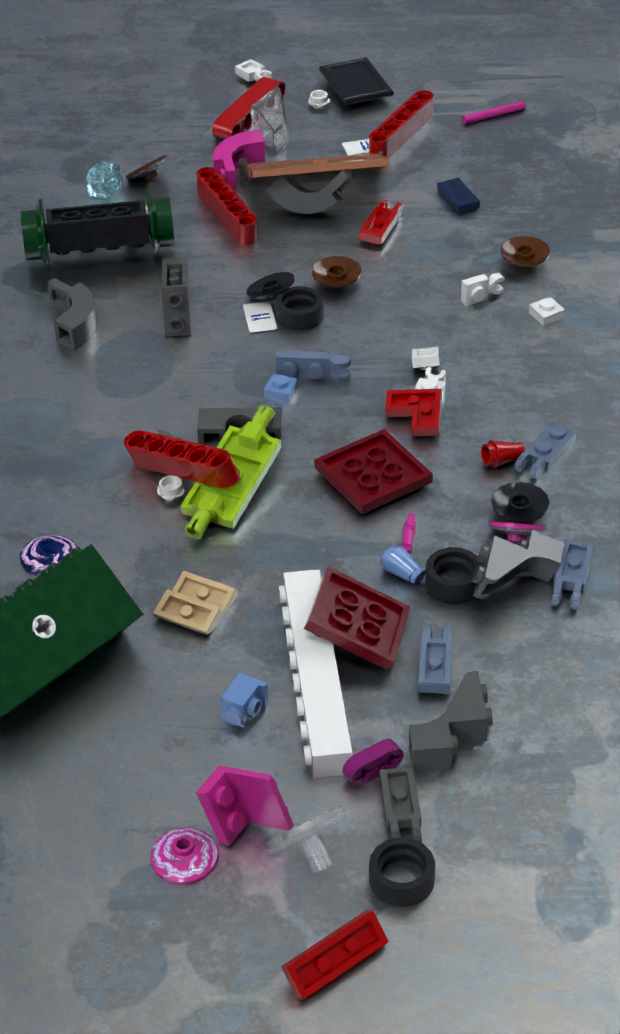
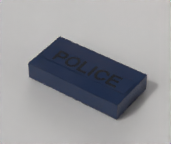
(458, 195)

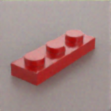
(334, 954)

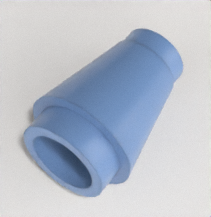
(402, 564)

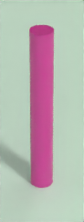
(494, 112)

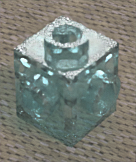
(104, 179)

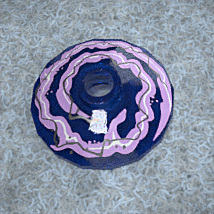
(44, 551)

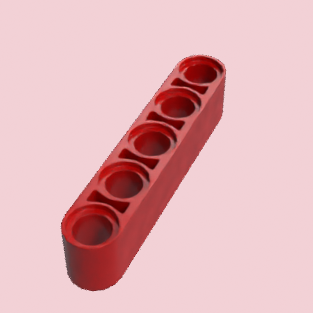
(238, 116)
(402, 124)
(227, 206)
(182, 458)

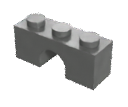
(215, 422)

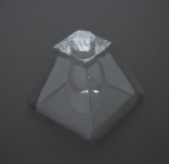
(270, 118)

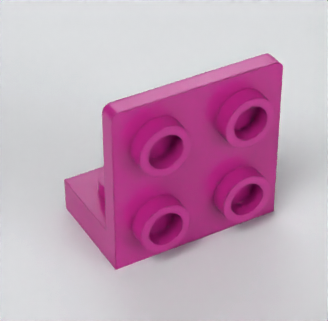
(242, 797)

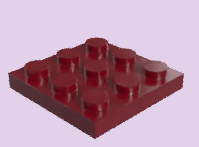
(373, 471)
(357, 618)

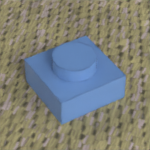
(281, 388)

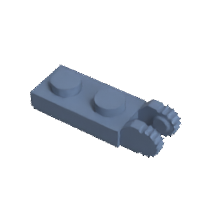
(313, 365)
(545, 450)
(572, 572)
(435, 662)

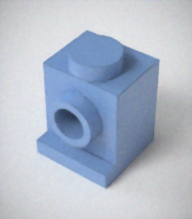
(243, 699)

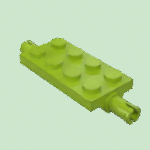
(253, 455)

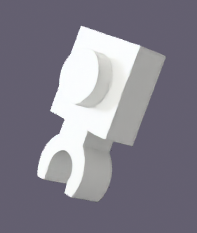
(252, 70)
(478, 287)
(432, 381)

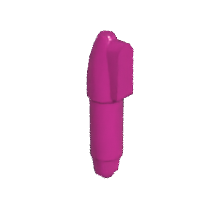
(409, 532)

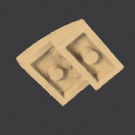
(196, 603)

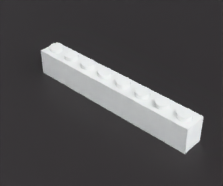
(315, 679)

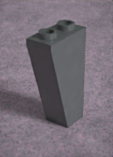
(176, 296)

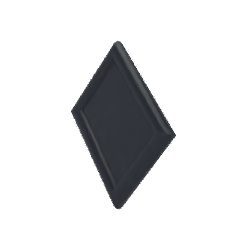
(356, 81)

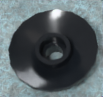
(270, 286)
(520, 502)

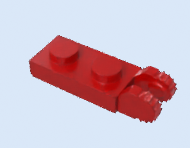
(380, 223)

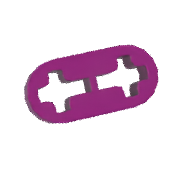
(366, 764)

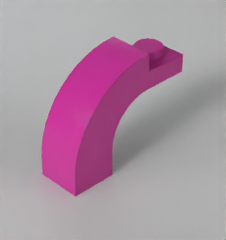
(242, 145)

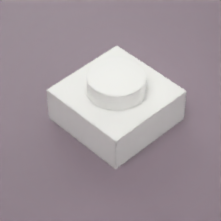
(546, 311)
(425, 358)

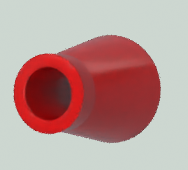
(499, 452)

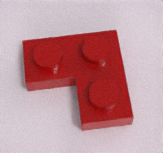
(421, 404)

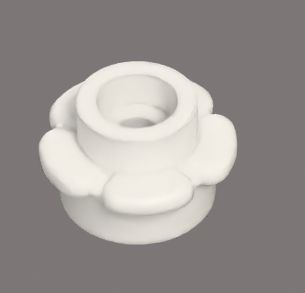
(318, 99)
(171, 488)

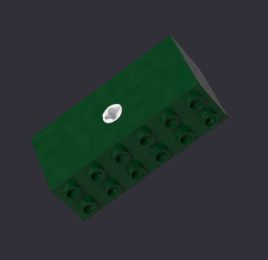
(58, 623)

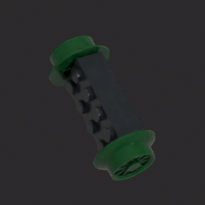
(97, 227)

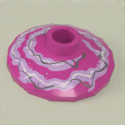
(516, 530)
(184, 855)

